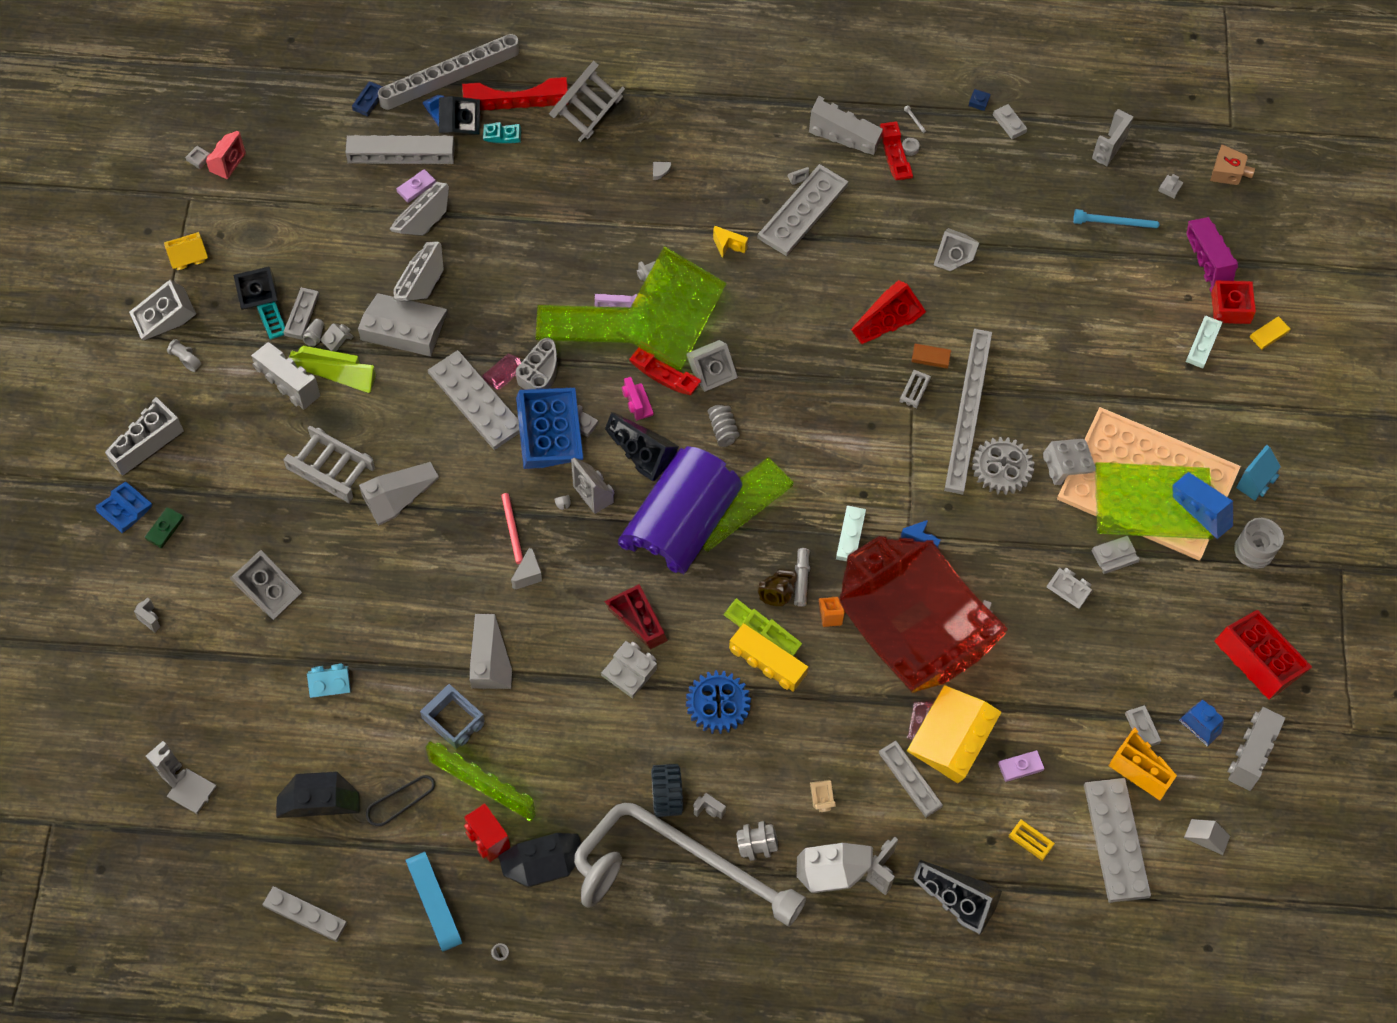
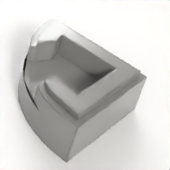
(660, 169)

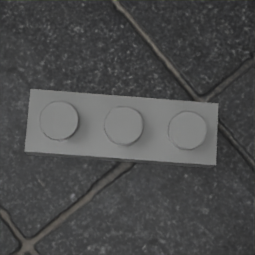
(301, 313)

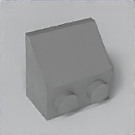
(712, 365)

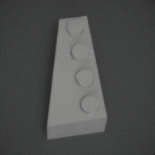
(843, 127)
(144, 437)

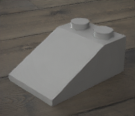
(162, 310)
(591, 486)
(265, 584)

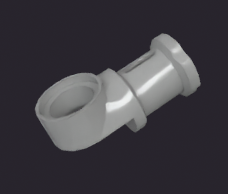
(185, 354)

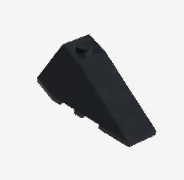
(644, 447)
(962, 895)

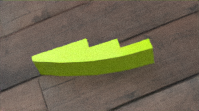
(740, 614)

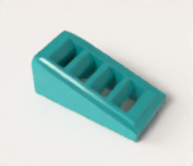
(266, 308)

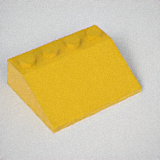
(954, 733)

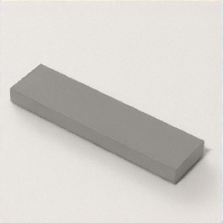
(910, 779)

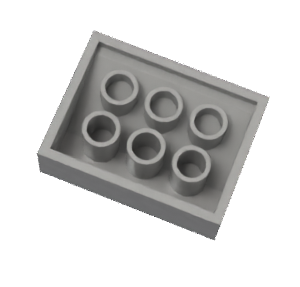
(402, 324)

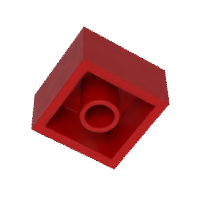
(1233, 301)
(486, 832)

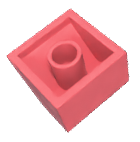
(226, 155)

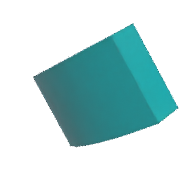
(502, 134)

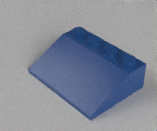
(548, 427)

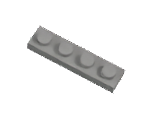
(305, 914)

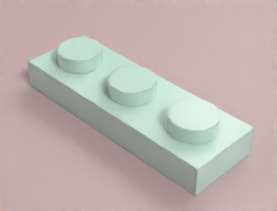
(1204, 342)
(850, 532)

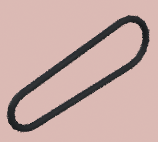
(405, 808)

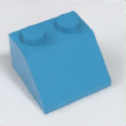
(1260, 474)

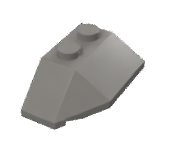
(423, 211)
(420, 274)
(833, 866)

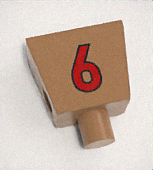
(1230, 166)

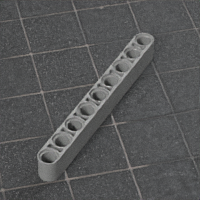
(448, 71)

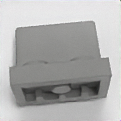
(881, 876)

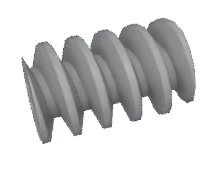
(723, 425)

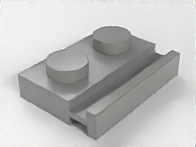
(1115, 554)

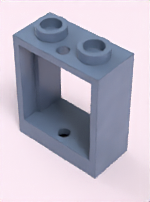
(439, 703)

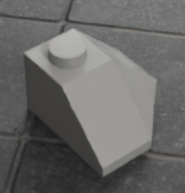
(955, 250)

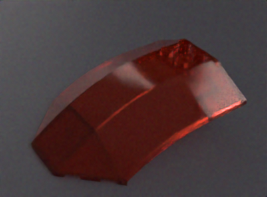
(916, 611)

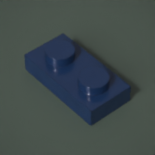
(367, 99)

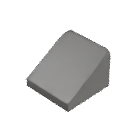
(798, 176)

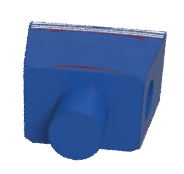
(1203, 722)

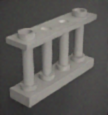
(571, 97)
(327, 481)

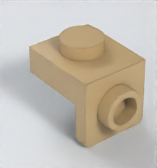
(822, 795)

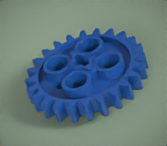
(736, 701)

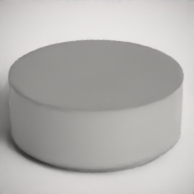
(910, 146)

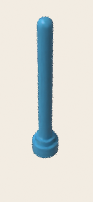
(1080, 216)

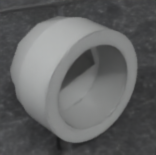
(561, 501)
(503, 949)

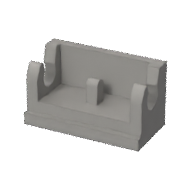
(166, 764)

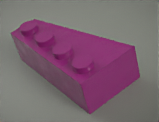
(1211, 251)

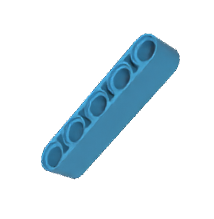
(433, 901)

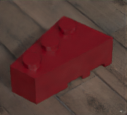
(637, 615)

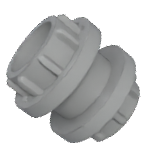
(757, 840)

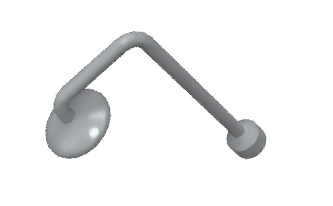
(600, 876)

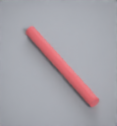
(512, 528)

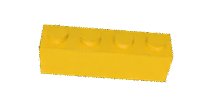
(768, 657)

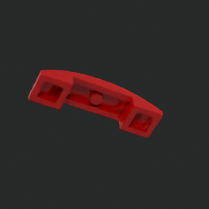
(894, 151)
(664, 374)

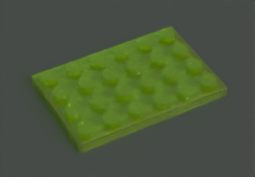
(671, 308)
(1141, 501)

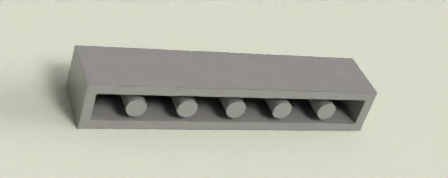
(400, 149)

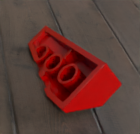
(892, 310)

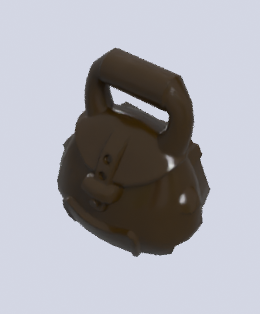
(776, 589)

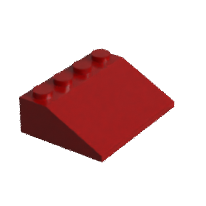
(1262, 654)

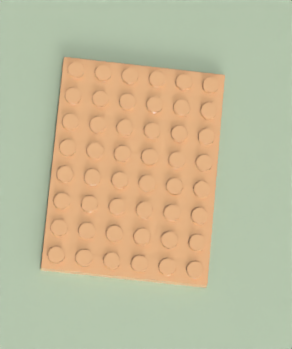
(1128, 442)

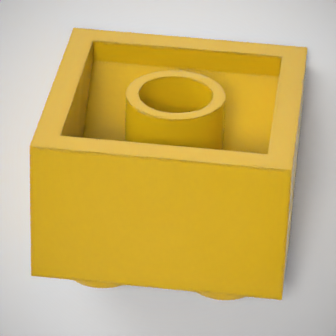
(186, 251)

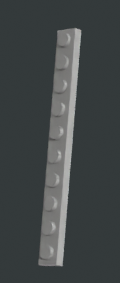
(968, 412)

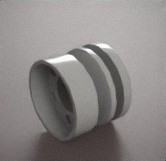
(1258, 543)

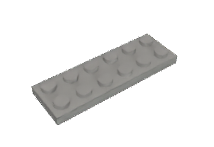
(802, 210)
(475, 399)
(1117, 840)

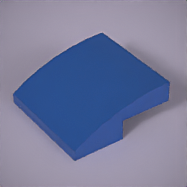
(123, 507)

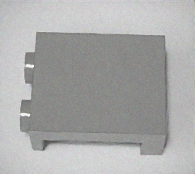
(1107, 148)

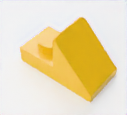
(725, 239)

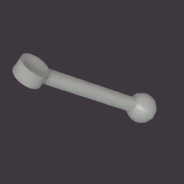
(908, 109)

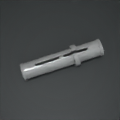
(802, 569)

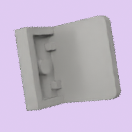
(1068, 458)

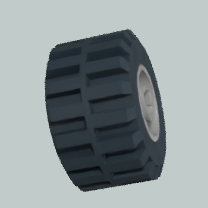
(667, 790)

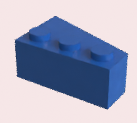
(1204, 504)

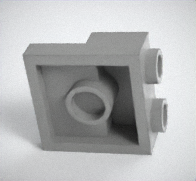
(630, 668)

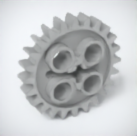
(1000, 479)

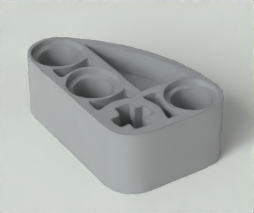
(544, 372)

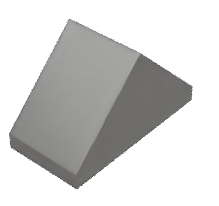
(527, 572)
(1207, 834)

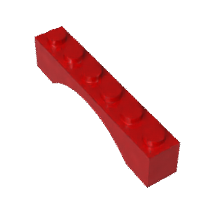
(543, 95)

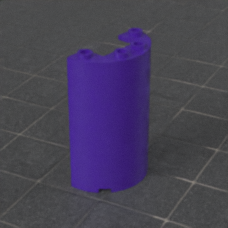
(683, 508)

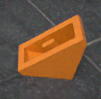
(831, 611)

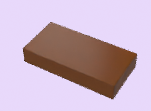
(931, 355)

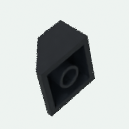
(459, 115)
(256, 288)

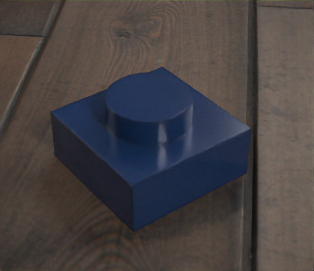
(979, 100)

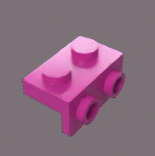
(637, 398)

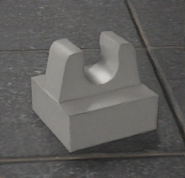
(1171, 185)

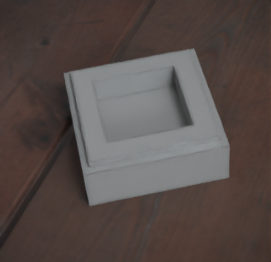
(197, 157)

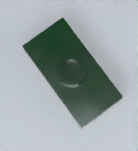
(164, 527)

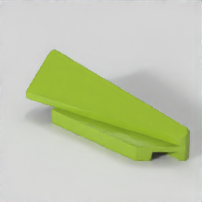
(335, 367)

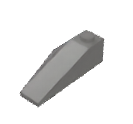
(393, 491)
(489, 659)

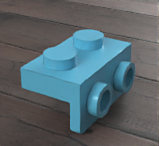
(328, 681)

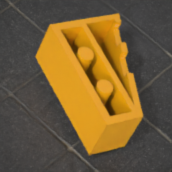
(1142, 766)

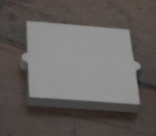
(192, 791)

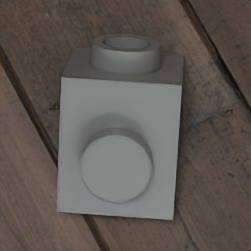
(336, 336)

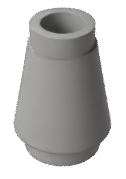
(313, 333)

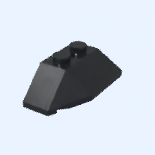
(317, 796)
(540, 859)

